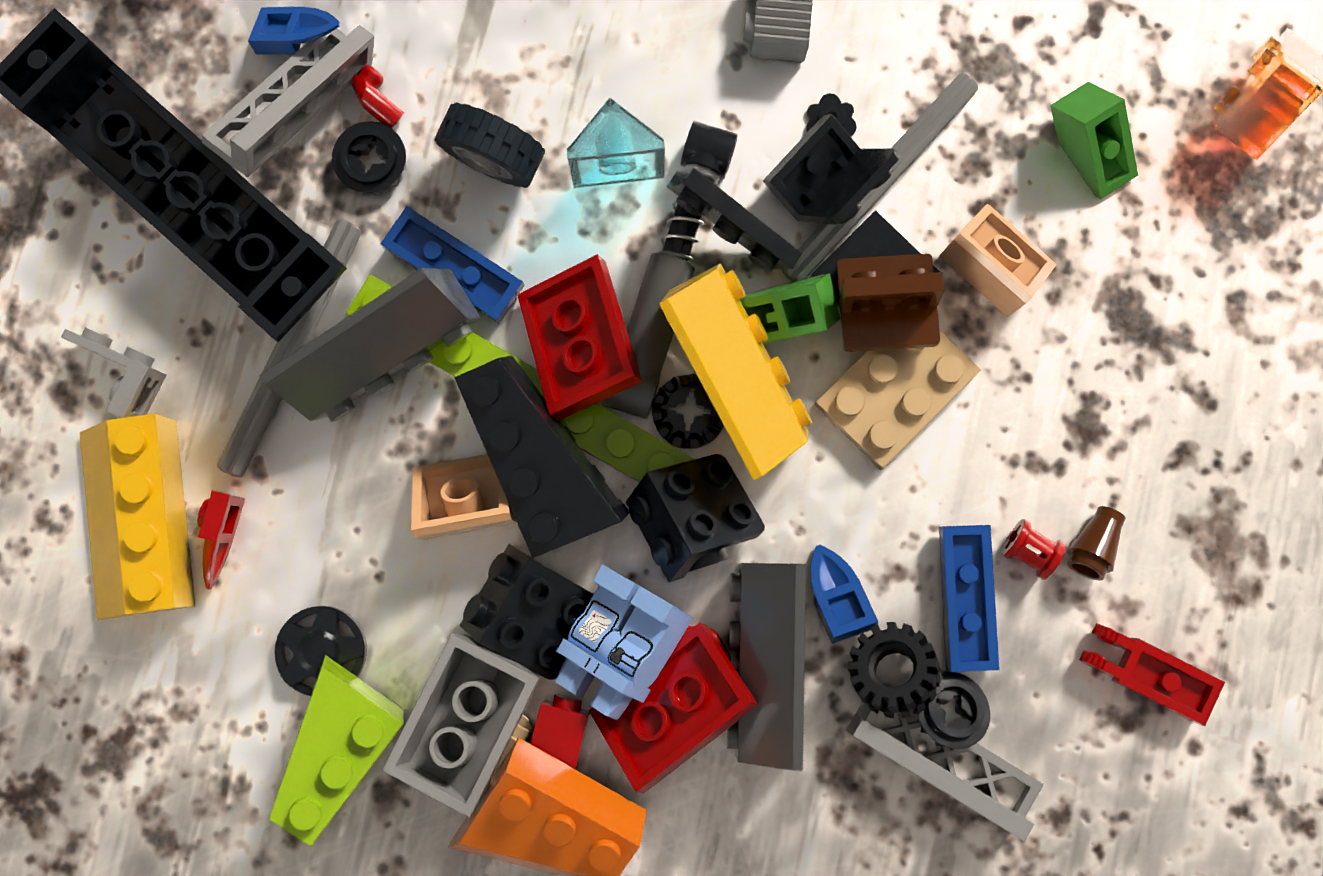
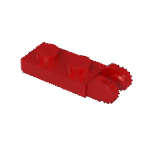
(1157, 676)

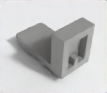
(138, 387)

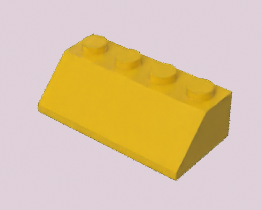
(736, 368)
(136, 516)

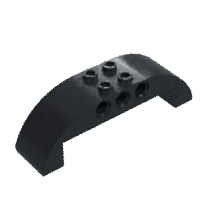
(167, 175)

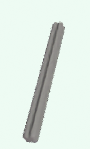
(908, 148)
(263, 400)

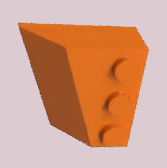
(551, 819)

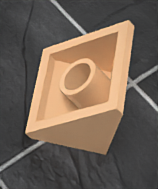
(998, 261)
(457, 498)

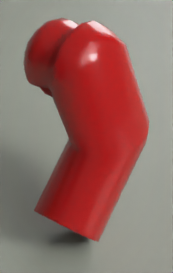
(375, 103)

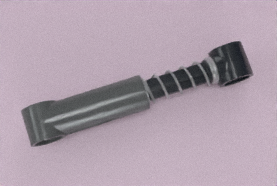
(650, 333)

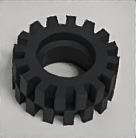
(900, 698)

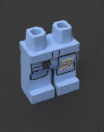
(621, 641)

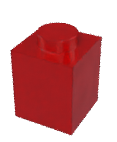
(561, 729)

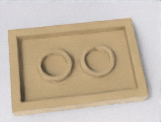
(895, 395)

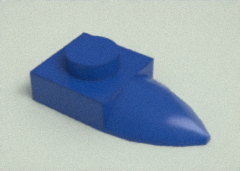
(286, 28)
(839, 596)

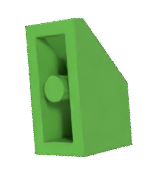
(1096, 137)

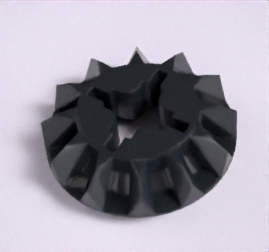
(359, 141)
(672, 424)
(970, 704)

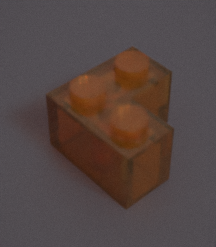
(1280, 88)

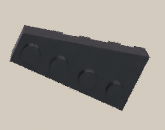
(536, 459)

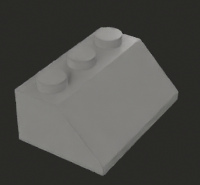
(461, 724)

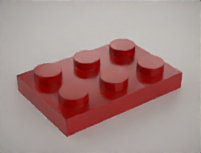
(578, 338)
(685, 710)

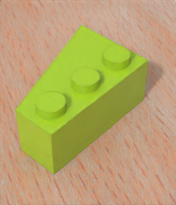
(334, 749)

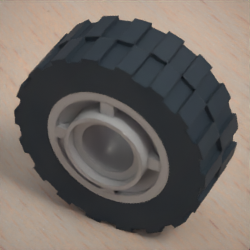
(489, 144)

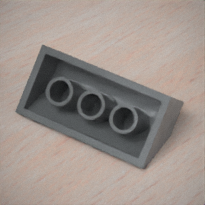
(374, 345)
(770, 662)

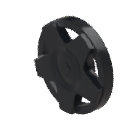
(313, 643)

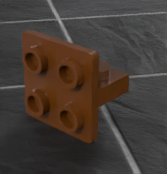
(889, 302)

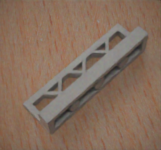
(290, 106)
(946, 780)

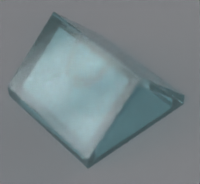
(615, 150)

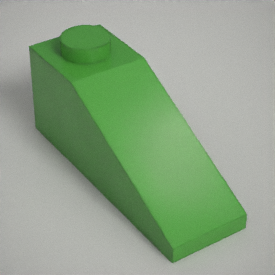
(794, 307)

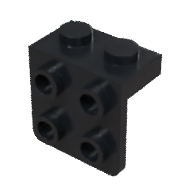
(829, 174)
(692, 512)
(525, 612)

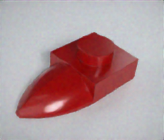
(218, 525)

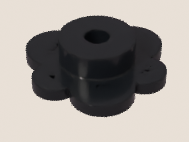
(832, 104)

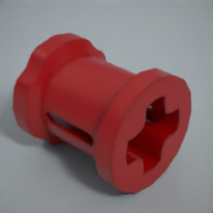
(1043, 563)

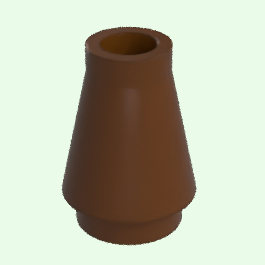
(1097, 545)

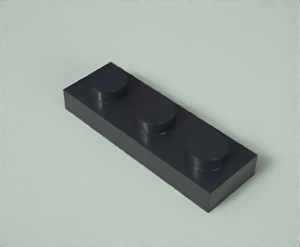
(732, 220)

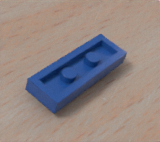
(429, 246)
(968, 598)

